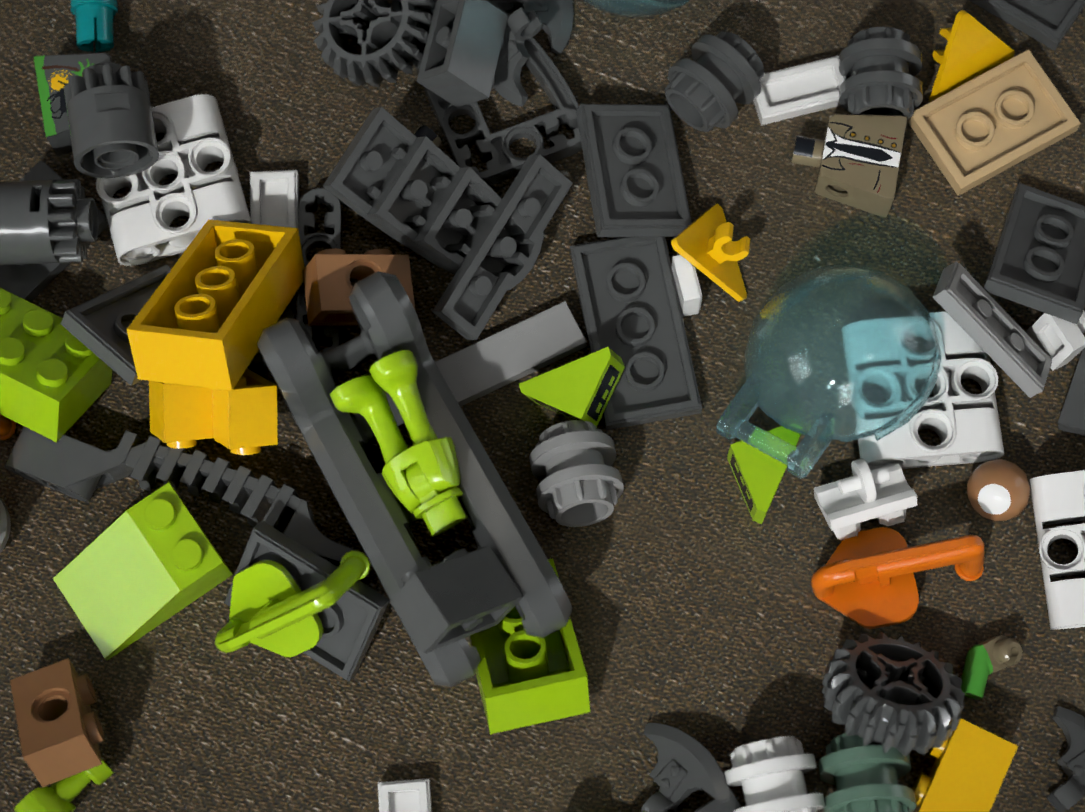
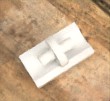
(865, 496)

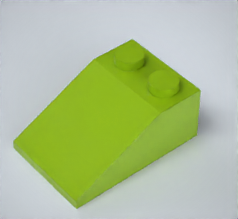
(141, 571)
(527, 676)

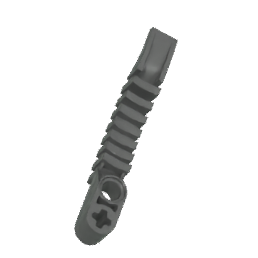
(80, 469)

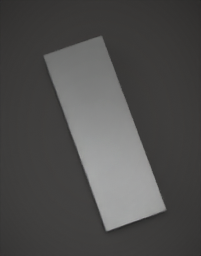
(992, 329)
(512, 354)

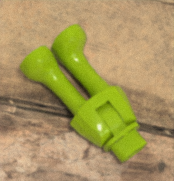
(421, 475)

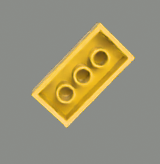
(216, 303)

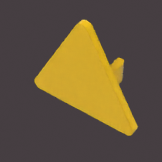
(967, 55)
(710, 249)

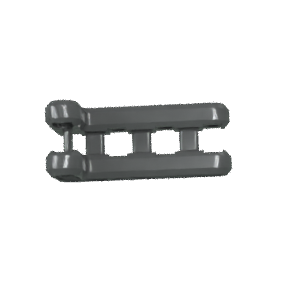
(373, 511)

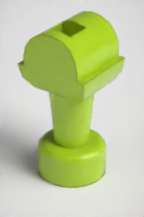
(62, 793)

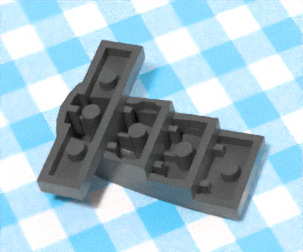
(449, 214)

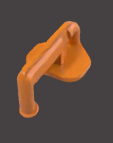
(874, 572)

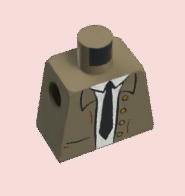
(856, 160)

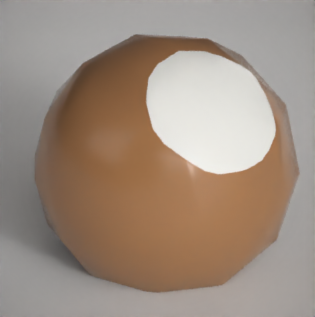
(998, 490)

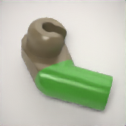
(986, 659)

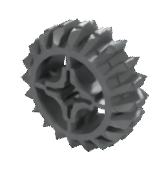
(387, 37)
(893, 693)

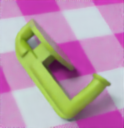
(274, 611)

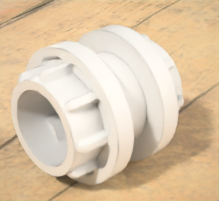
(774, 776)

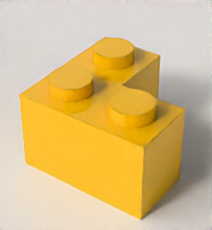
(235, 418)

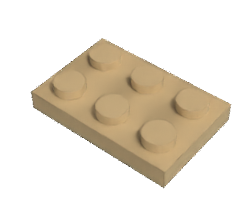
(993, 122)

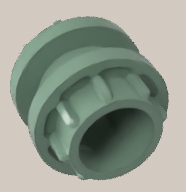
(865, 777)

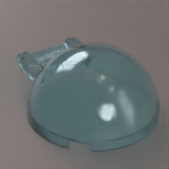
(835, 360)

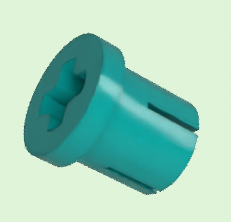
(94, 23)

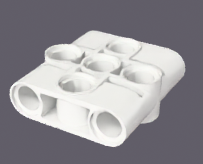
(143, 217)
(962, 420)
(1061, 500)

